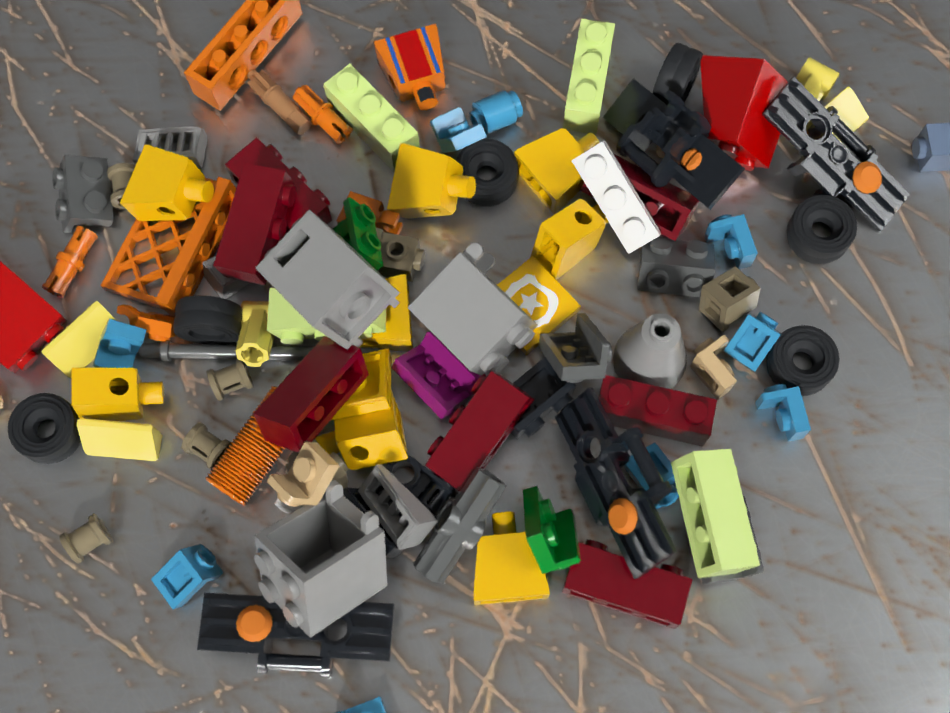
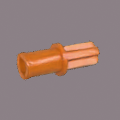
(322, 113)

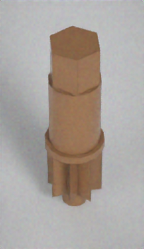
(282, 105)

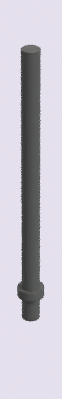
(167, 350)

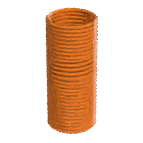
(245, 461)

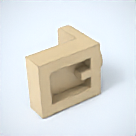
(714, 373)
(306, 478)

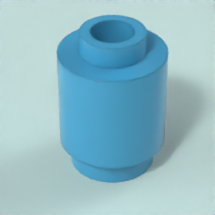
(496, 111)

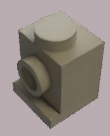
(405, 263)
(728, 298)

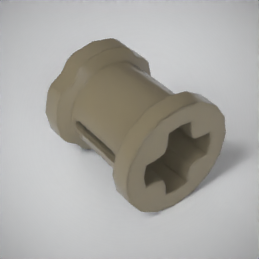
(120, 176)
(229, 379)
(204, 445)
(85, 538)

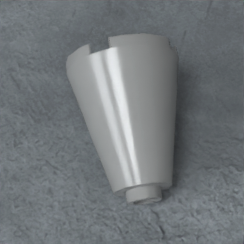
(652, 352)

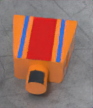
(413, 65)

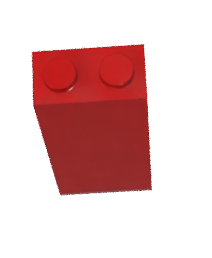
(24, 322)

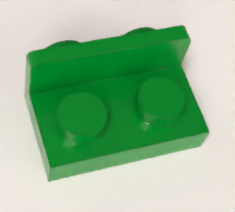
(360, 232)
(549, 533)

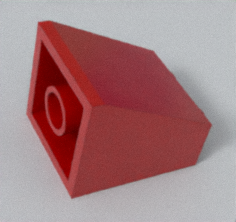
(733, 103)

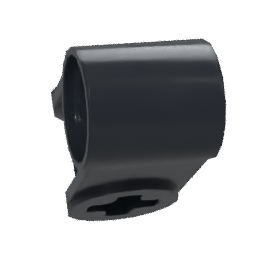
(425, 485)

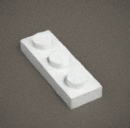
(616, 197)

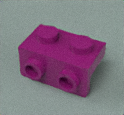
(436, 375)

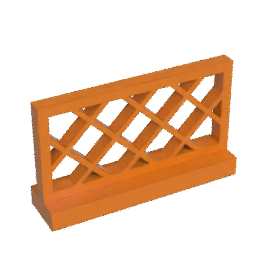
(195, 246)

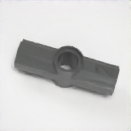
(459, 525)

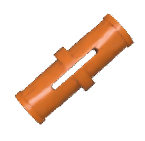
(70, 261)

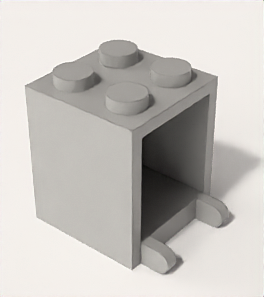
(327, 281)
(473, 313)
(321, 561)

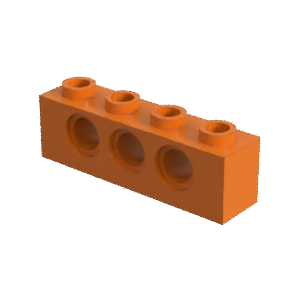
(240, 48)

